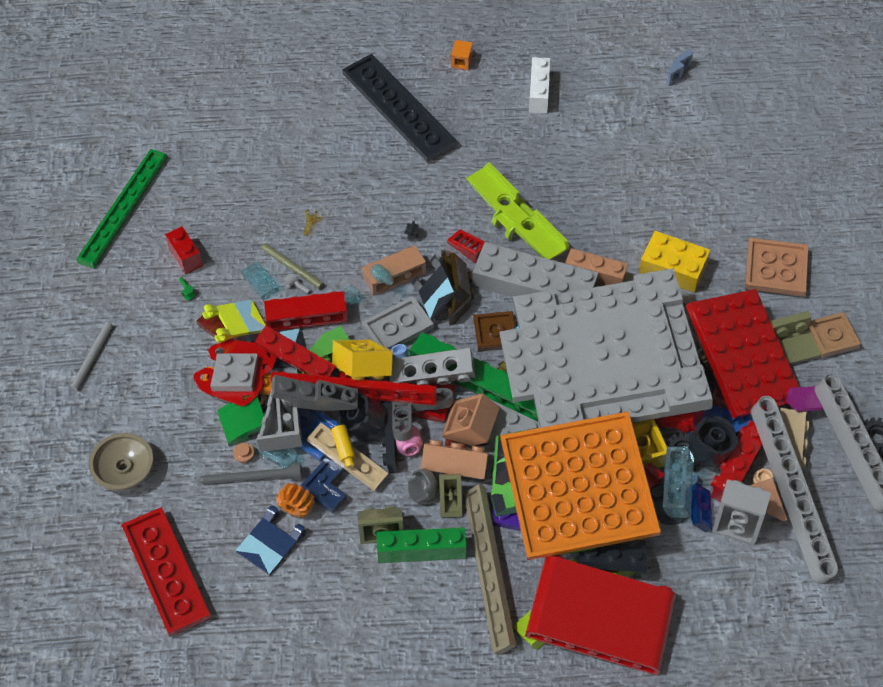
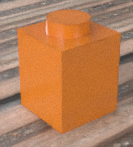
(461, 54)

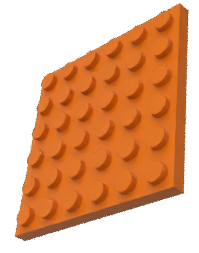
(579, 486)

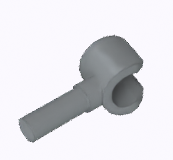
(292, 280)

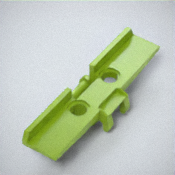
(517, 216)

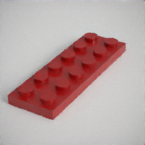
(165, 572)

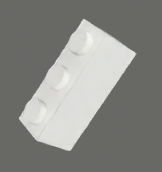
(539, 85)

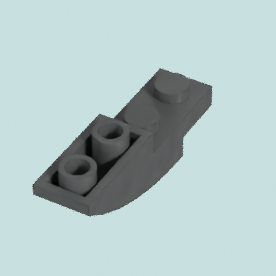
(317, 396)

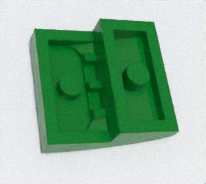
(240, 421)

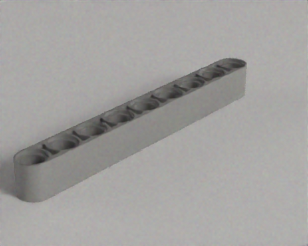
(792, 498)

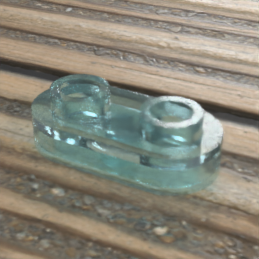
(277, 456)

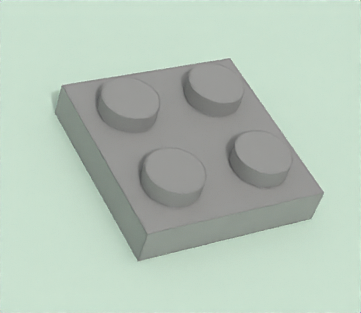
(234, 372)

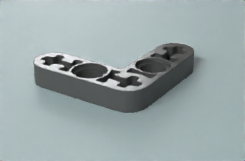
(400, 408)

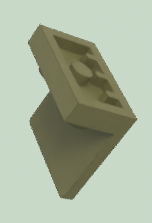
(796, 337)

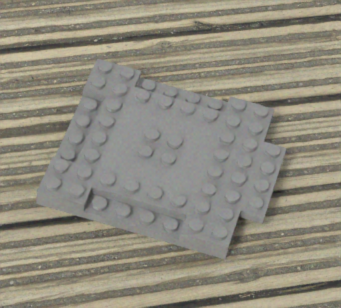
(606, 352)

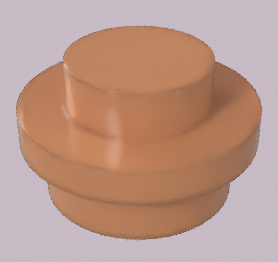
(243, 452)

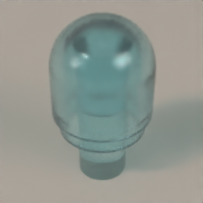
(381, 274)

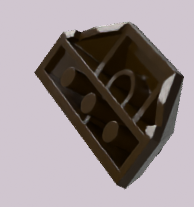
(460, 278)

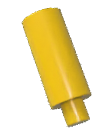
(344, 445)

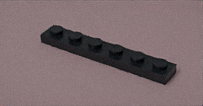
(390, 456)

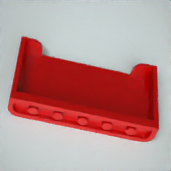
(601, 614)

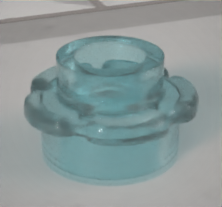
(351, 294)

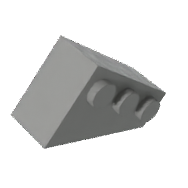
(280, 426)

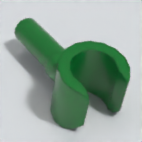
(188, 292)

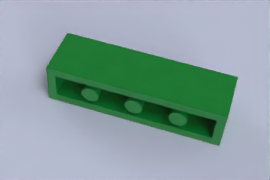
(421, 545)

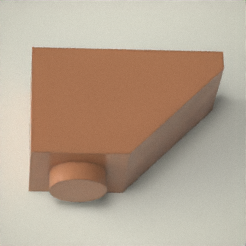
(775, 506)

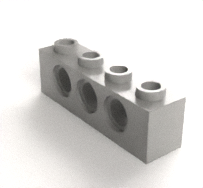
(442, 360)

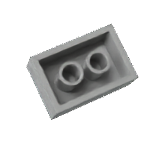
(741, 512)

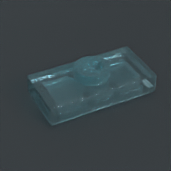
(259, 280)

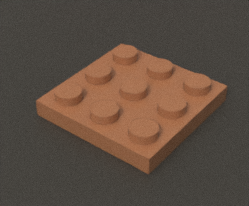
(776, 267)

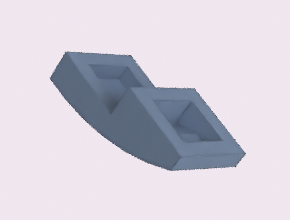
(678, 66)

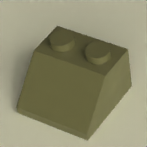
(379, 520)

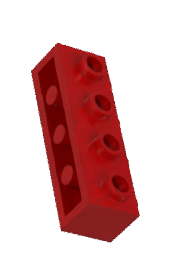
(306, 311)
(740, 461)

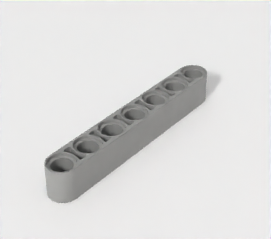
(852, 437)

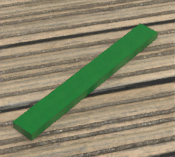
(121, 209)

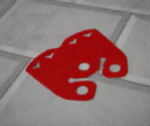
(236, 347)

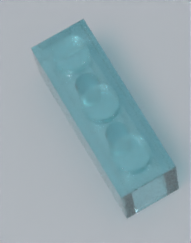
(678, 482)

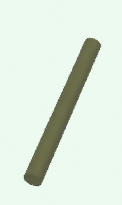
(292, 266)

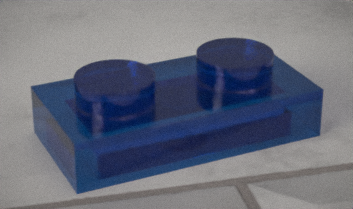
(701, 508)

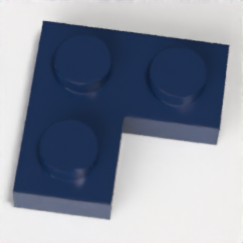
(320, 485)

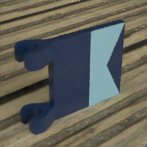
(268, 544)

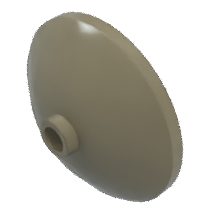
(119, 452)

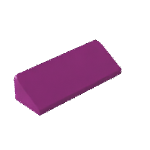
(804, 399)

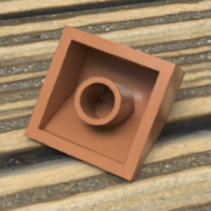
(471, 420)

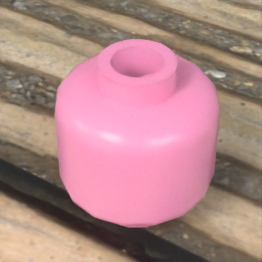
(410, 446)

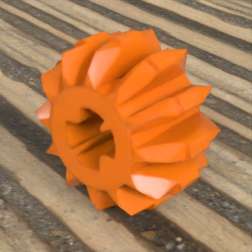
(295, 500)

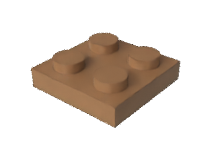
(833, 335)

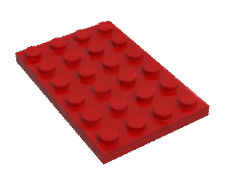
(742, 350)

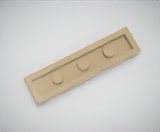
(364, 468)

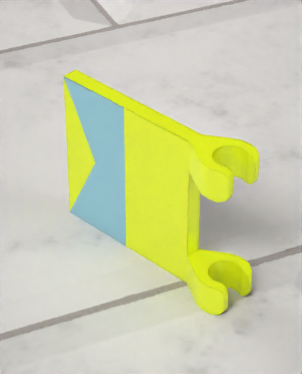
(238, 319)

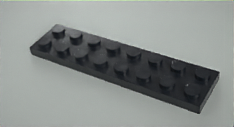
(399, 107)

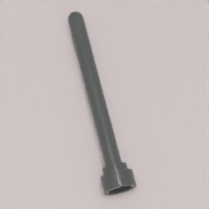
(293, 471)

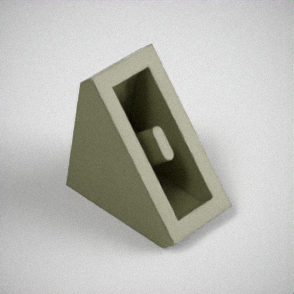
(450, 495)

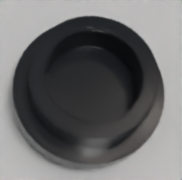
(411, 230)

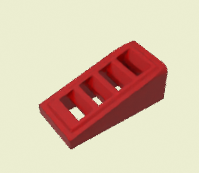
(471, 254)

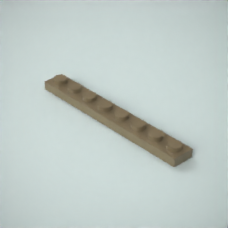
(489, 570)

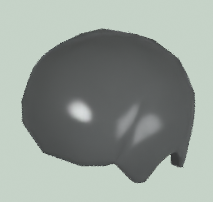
(422, 486)

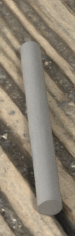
(91, 356)

